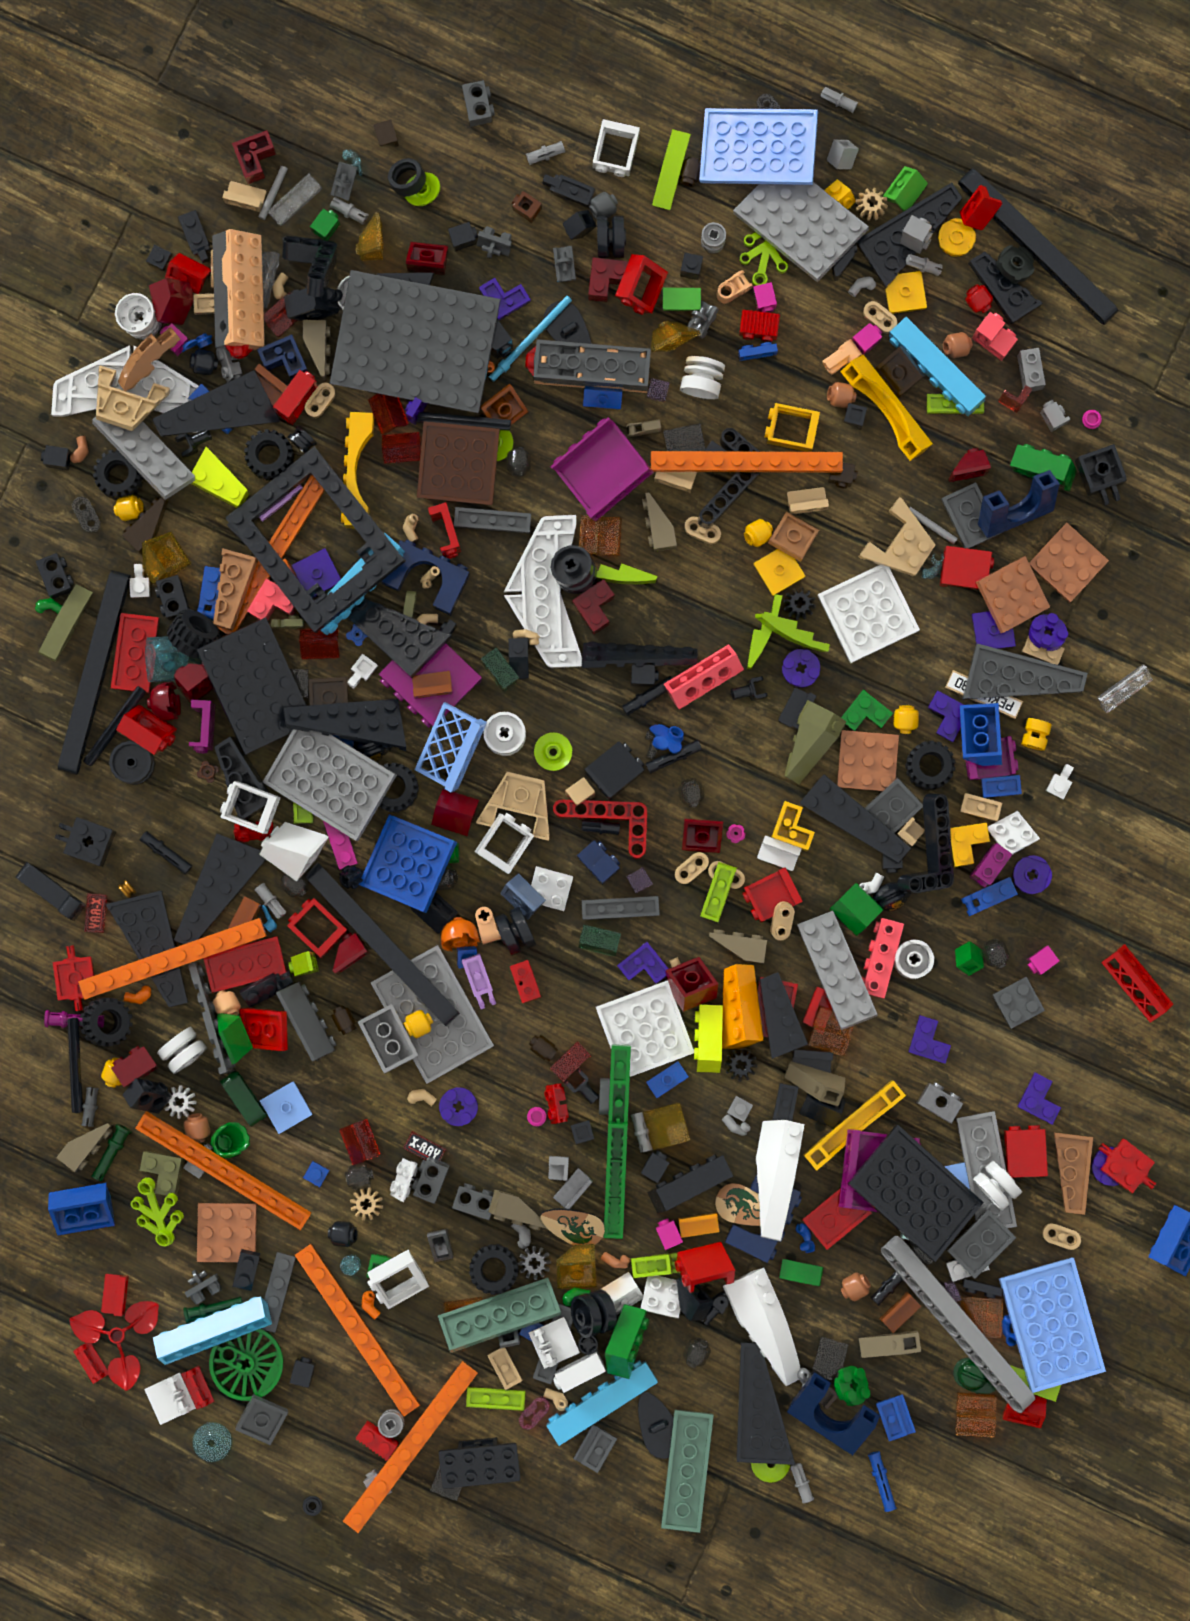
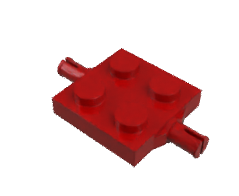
(67, 975)
(1127, 1166)

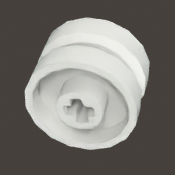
(504, 722)
(182, 1050)
(997, 1185)

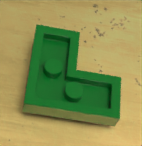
(866, 707)

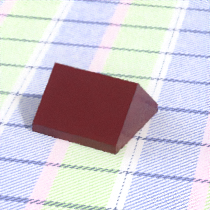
(427, 258)
(454, 812)
(702, 835)

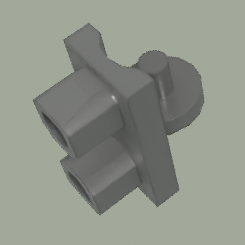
(344, 181)
(494, 244)
(564, 264)
(702, 319)
(212, 1284)

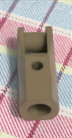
(647, 427)

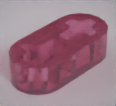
(537, 1416)

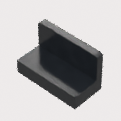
(794, 707)
(438, 913)
(814, 1059)
(821, 1111)

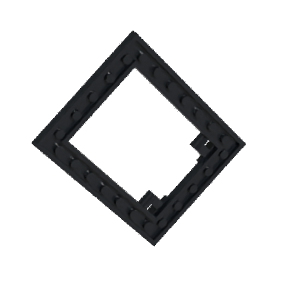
(330, 605)

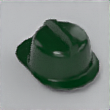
(971, 1378)

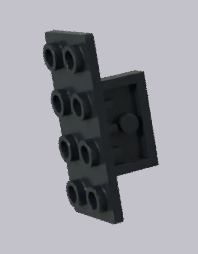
(479, 1463)

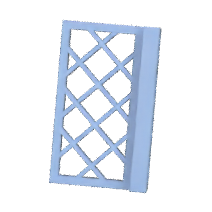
(462, 757)

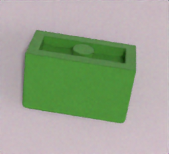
(906, 188)
(681, 299)

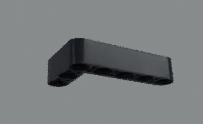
(315, 251)
(735, 482)
(938, 849)

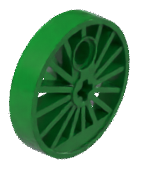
(272, 1376)

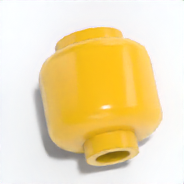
(128, 507)
(758, 533)
(906, 719)
(418, 1024)
(109, 1076)

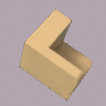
(580, 791)
(910, 832)

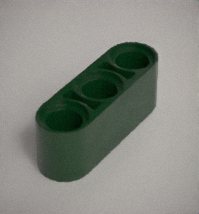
(243, 1098)

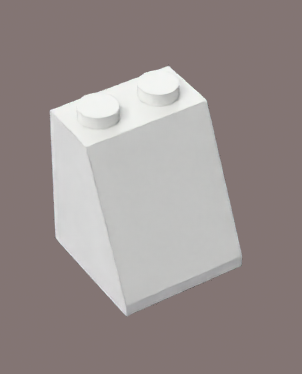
(293, 849)

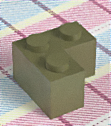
(168, 1168)

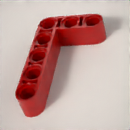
(610, 815)

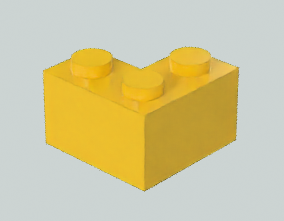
(787, 829)
(963, 838)

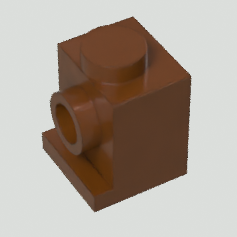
(525, 199)

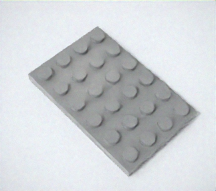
(802, 224)
(330, 780)
(445, 1045)

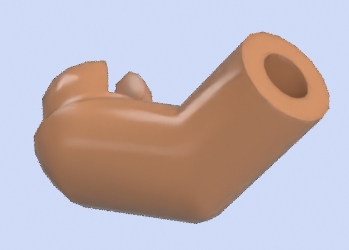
(81, 452)
(614, 1262)

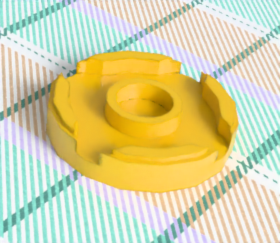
(956, 238)

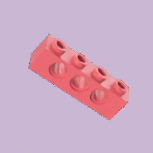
(703, 676)

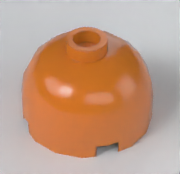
(459, 934)

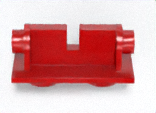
(245, 834)
(556, 1112)
(91, 1362)
(197, 1387)

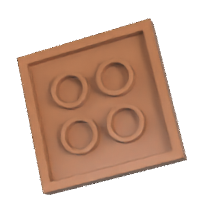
(1068, 562)
(1012, 594)
(867, 760)
(225, 1231)

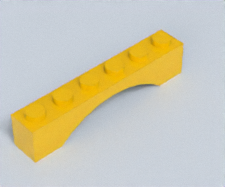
(867, 380)
(360, 432)
(858, 1120)

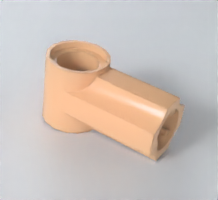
(842, 357)

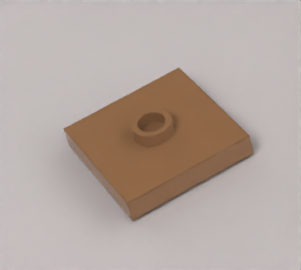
(793, 536)

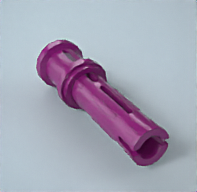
(60, 1019)

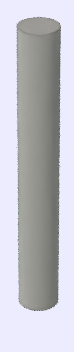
(272, 193)
(934, 527)

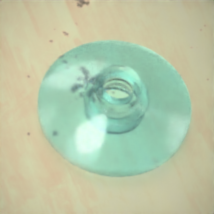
(217, 1433)

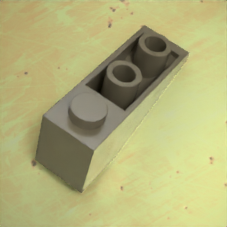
(315, 338)
(661, 528)
(745, 948)
(818, 1083)
(78, 1150)
(512, 1207)
(890, 1344)

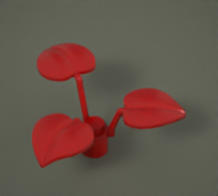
(89, 1325)

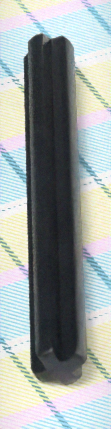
(501, 424)
(111, 730)
(75, 1065)

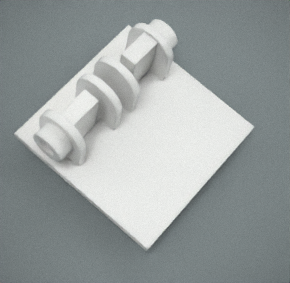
(1013, 833)
(552, 887)
(400, 1187)
(661, 1296)
(554, 1342)
(170, 1398)

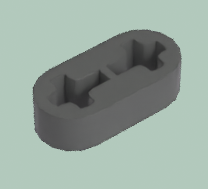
(604, 1096)

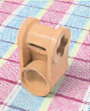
(736, 285)
(487, 929)

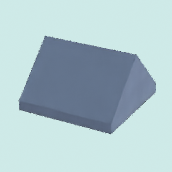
(522, 894)

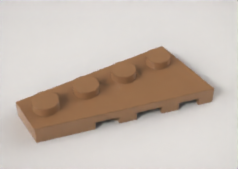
(234, 582)
(1074, 1169)

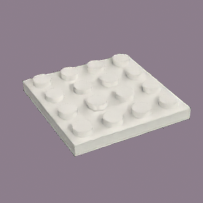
(868, 612)
(648, 1023)

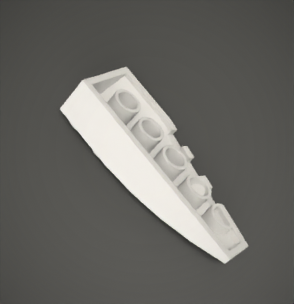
(776, 1171)
(764, 1320)

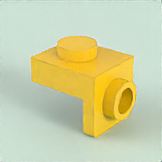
(841, 194)

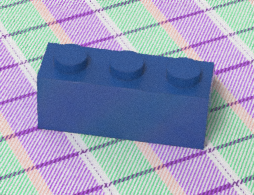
(981, 734)
(81, 1209)
(1173, 1243)

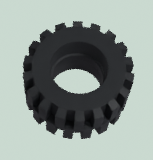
(265, 439)
(102, 472)
(191, 631)
(918, 777)
(409, 794)
(121, 1019)
(485, 1284)

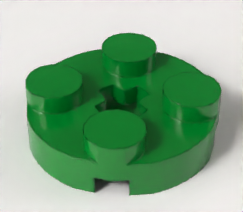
(860, 1390)

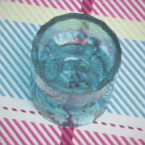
(347, 1265)

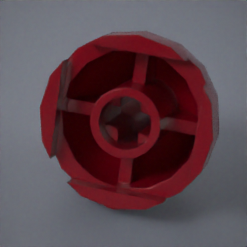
(164, 701)

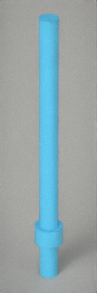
(504, 365)

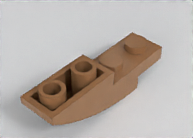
(140, 360)

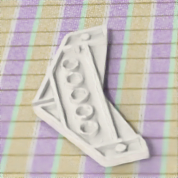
(79, 390)
(541, 603)

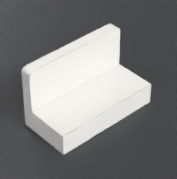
(778, 853)
(623, 1292)

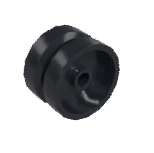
(611, 236)
(573, 569)
(121, 759)
(514, 931)
(593, 1313)

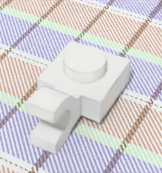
(139, 585)
(362, 669)
(1059, 784)

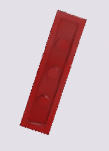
(1140, 981)

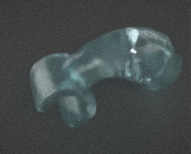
(353, 156)
(934, 571)

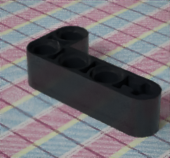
(50, 891)

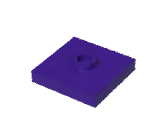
(317, 569)
(988, 634)

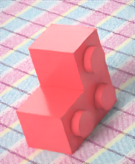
(994, 337)
(268, 599)

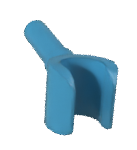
(270, 925)

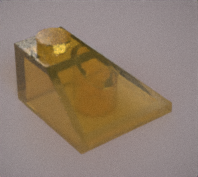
(371, 240)
(671, 336)
(163, 557)
(666, 1126)
(577, 1267)

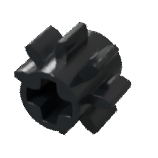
(350, 877)

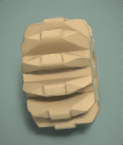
(864, 204)
(370, 1209)

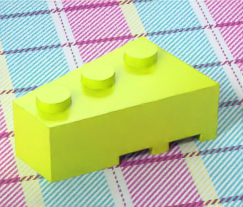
(218, 480)
(709, 1038)

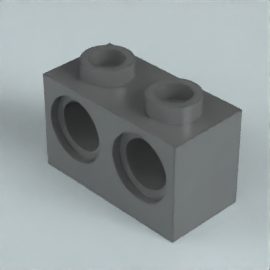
(476, 103)
(434, 1181)
(473, 1206)

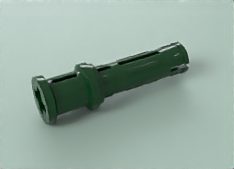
(115, 1144)
(203, 1310)

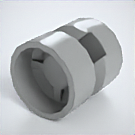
(713, 237)
(391, 1423)

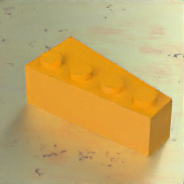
(740, 1008)

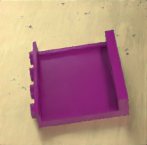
(602, 468)
(446, 659)
(857, 1150)

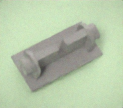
(229, 370)

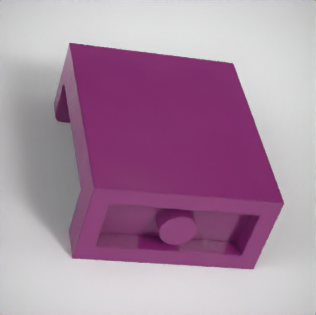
(207, 726)
(1008, 767)
(990, 865)

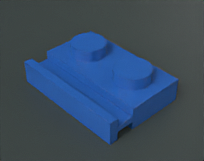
(895, 1417)

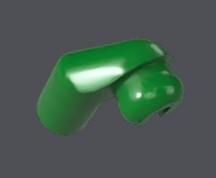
(44, 604)
(573, 1292)

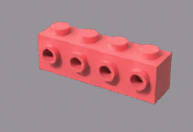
(882, 956)

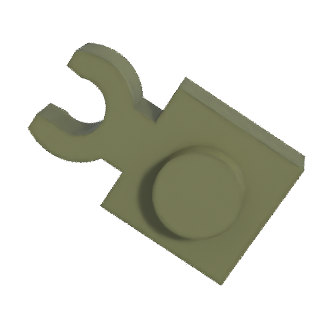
(292, 622)

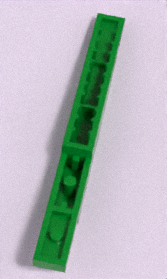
(617, 1141)

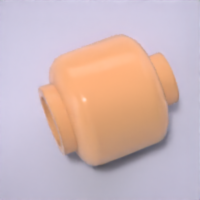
(226, 1003)

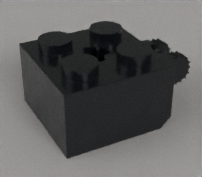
(305, 307)
(1111, 478)
(77, 845)

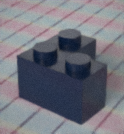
(283, 353)
(599, 862)

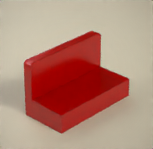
(979, 209)
(188, 270)
(818, 998)
(115, 1294)
(1032, 1416)

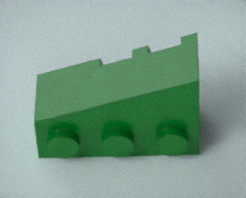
(1033, 462)
(626, 1341)

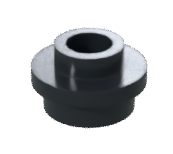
(312, 1512)

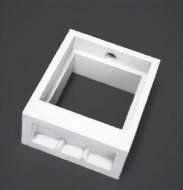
(621, 130)
(268, 813)
(523, 829)
(402, 1291)
(579, 1371)

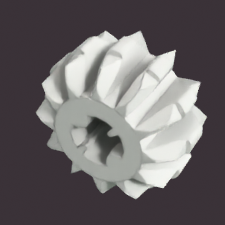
(187, 1102)

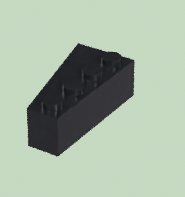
(239, 768)

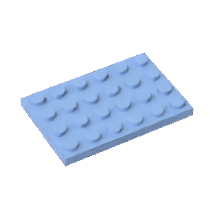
(759, 146)
(1052, 1324)

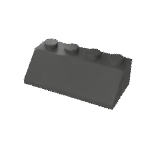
(306, 1021)

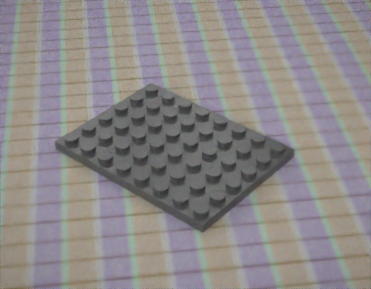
(415, 341)

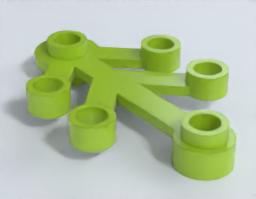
(766, 249)
(163, 1234)

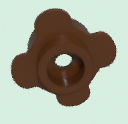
(202, 772)

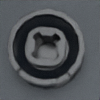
(302, 439)

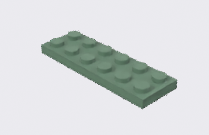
(499, 1315)
(687, 1470)

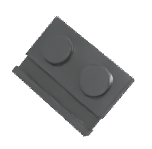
(595, 1448)

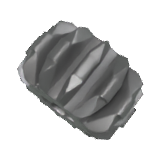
(539, 1257)

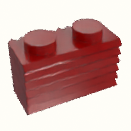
(759, 325)
(376, 1441)

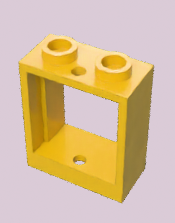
(794, 411)

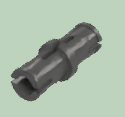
(90, 1106)

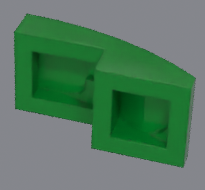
(801, 1272)

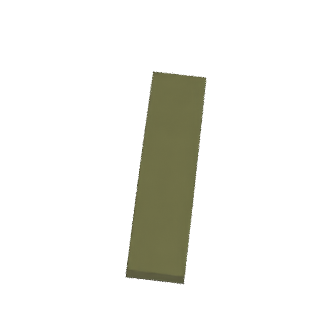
(65, 622)

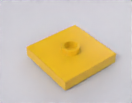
(906, 293)
(778, 571)

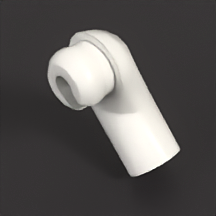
(873, 886)

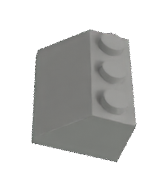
(388, 1038)

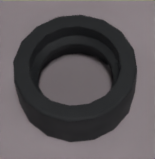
(398, 169)

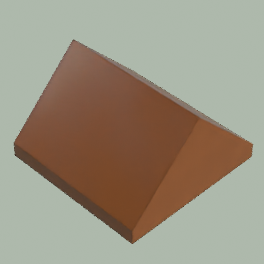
(504, 405)

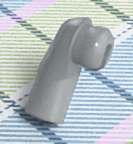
(865, 282)
(735, 1128)
(524, 1235)
(803, 1375)

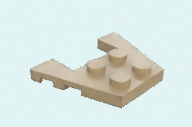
(122, 407)
(909, 546)
(519, 795)

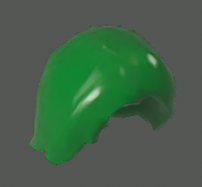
(230, 1140)

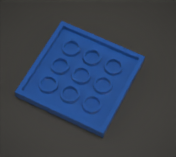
(407, 863)

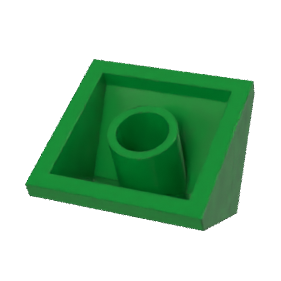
(856, 909)
(233, 1036)

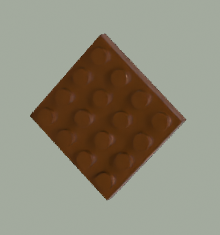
(458, 463)

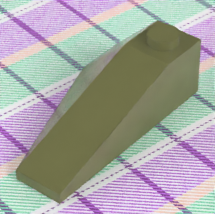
(815, 735)

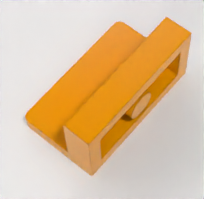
(698, 1225)

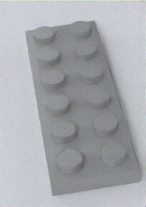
(148, 457)
(837, 970)
(980, 1146)

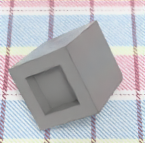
(842, 154)
(558, 1168)

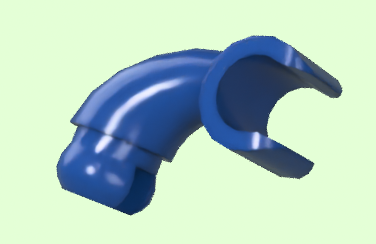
(808, 1245)
(1010, 1337)

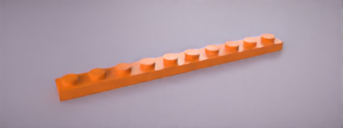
(746, 461)
(282, 541)
(172, 958)
(223, 1170)
(357, 1330)
(409, 1447)

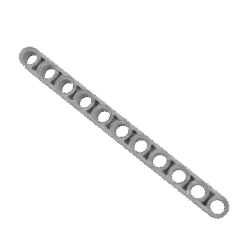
(957, 1324)

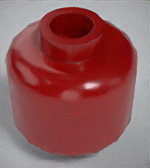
(979, 298)

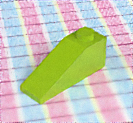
(303, 964)

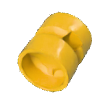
(1039, 728)

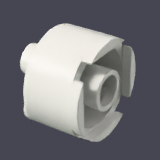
(923, 954)

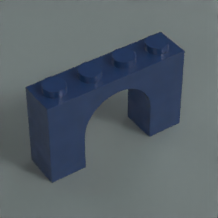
(999, 517)
(453, 577)
(755, 1244)
(845, 1434)

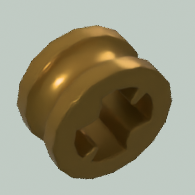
(127, 888)

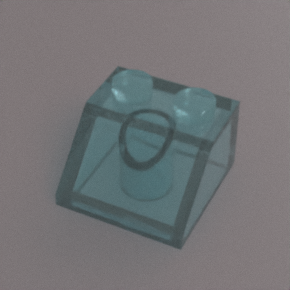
(162, 659)

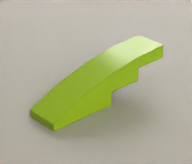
(671, 169)
(624, 575)
(787, 629)
(761, 637)
(654, 1265)

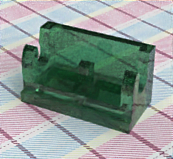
(499, 669)
(599, 940)

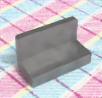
(573, 1189)

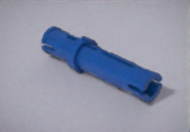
(888, 1502)

